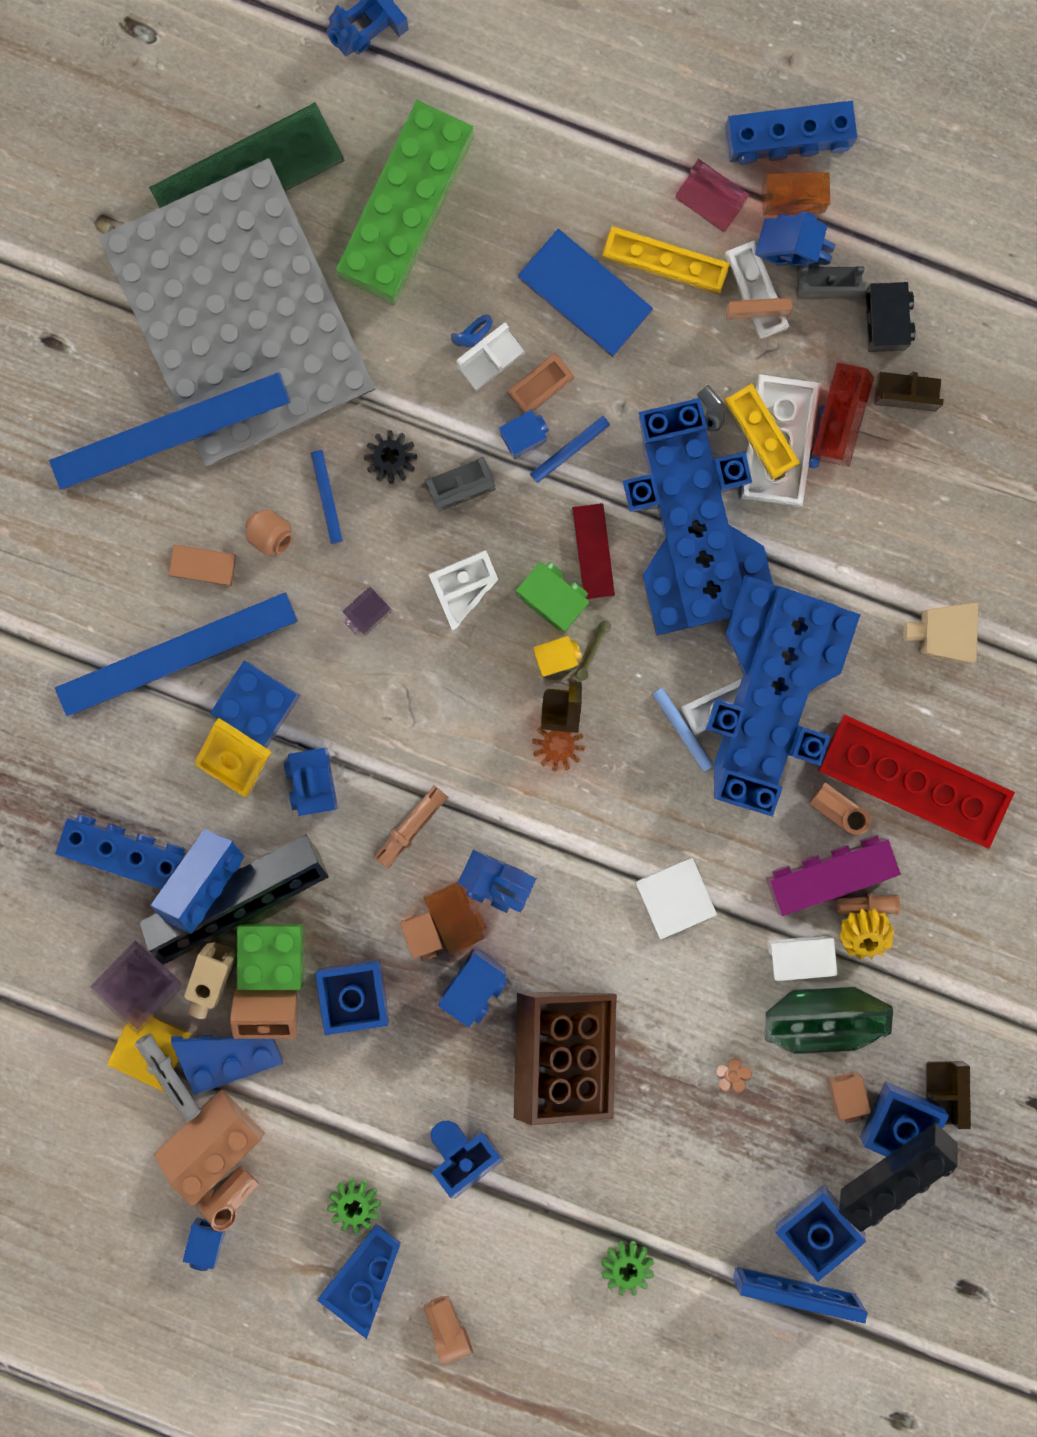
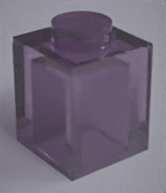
(366, 612)

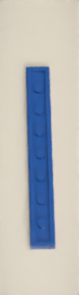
(170, 431)
(176, 654)

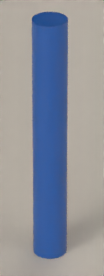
(570, 449)
(326, 497)

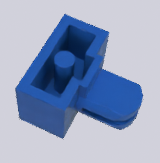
(794, 240)
(311, 781)
(496, 881)
(464, 1159)

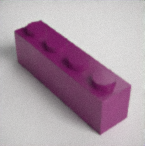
(832, 876)

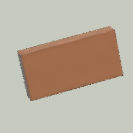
(759, 308)
(540, 384)
(202, 565)

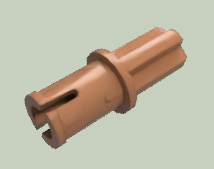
(882, 904)

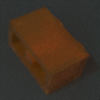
(796, 193)
(455, 917)

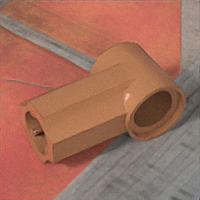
(838, 808)
(221, 1205)
(450, 1338)

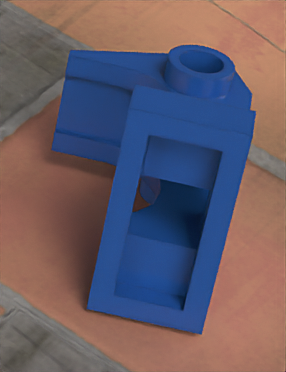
(379, 12)

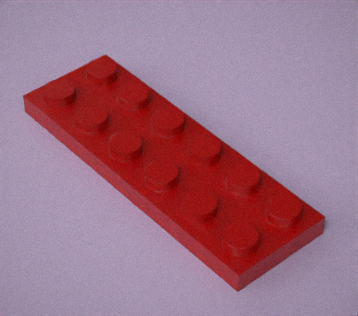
(916, 781)

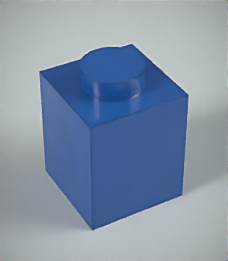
(524, 433)
(203, 1246)

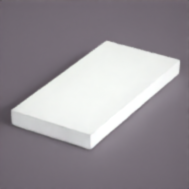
(794, 410)

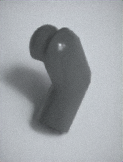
(715, 408)

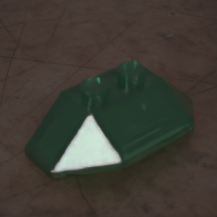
(827, 1020)

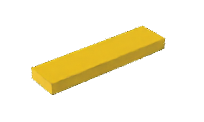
(665, 260)

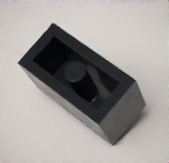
(889, 316)

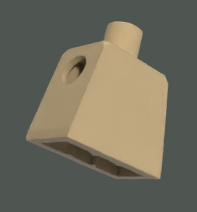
(947, 633)
(209, 977)

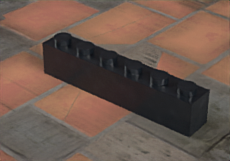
(244, 896)

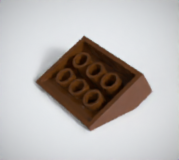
(564, 1057)

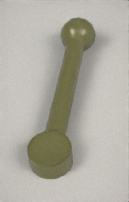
(582, 674)

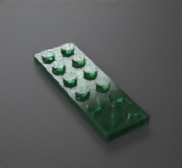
(296, 146)

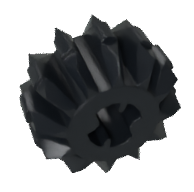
(394, 447)

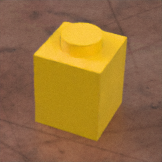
(557, 656)

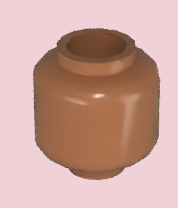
(268, 532)

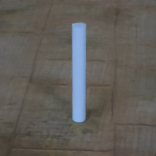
(683, 729)

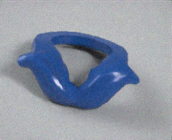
(467, 337)

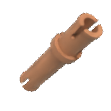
(407, 831)

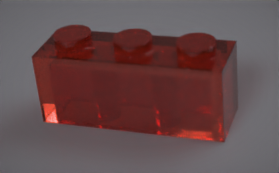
(843, 414)

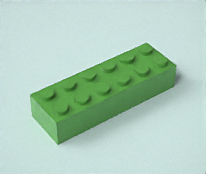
(405, 202)

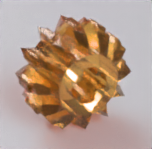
(554, 753)

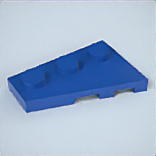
(221, 1060)
(361, 1281)

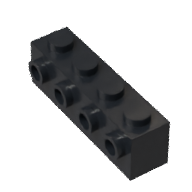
(899, 1177)

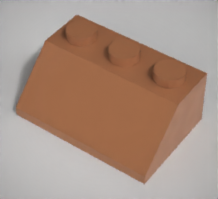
(208, 1147)

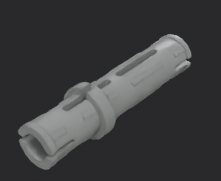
(161, 1067)

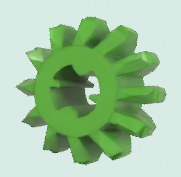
(360, 1215)
(634, 1276)

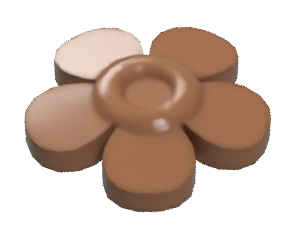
(733, 1076)

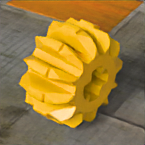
(866, 934)

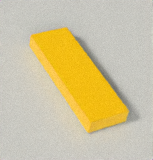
(762, 431)

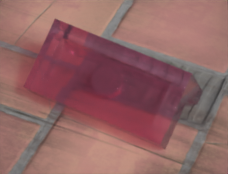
(712, 195)

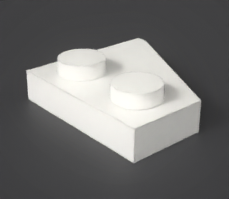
(463, 585)

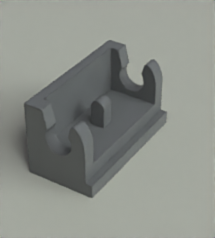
(830, 282)
(460, 484)

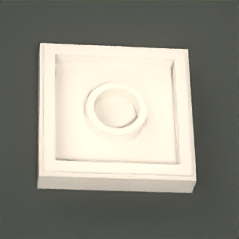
(676, 898)

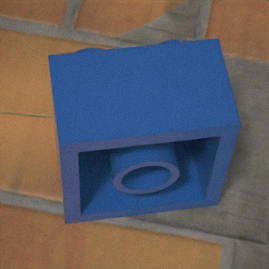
(255, 703)
(472, 988)
(352, 997)
(899, 1118)
(819, 1233)

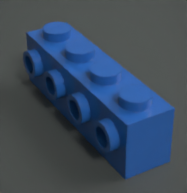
(791, 132)
(118, 852)

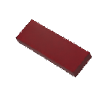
(593, 551)

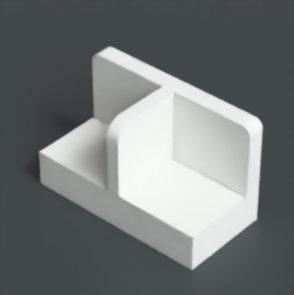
(489, 357)
(803, 957)

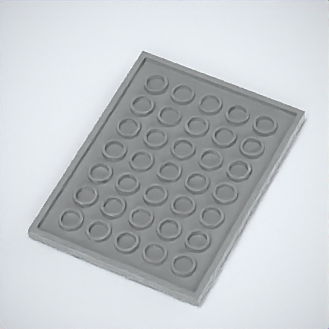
(233, 298)

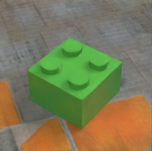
(552, 596)
(270, 956)

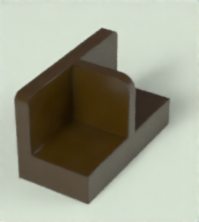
(908, 391)
(562, 708)
(950, 1087)

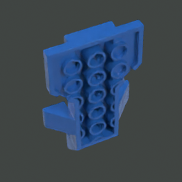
(686, 490)
(764, 721)

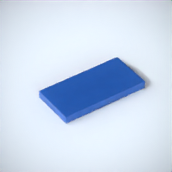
(585, 292)
(799, 1294)

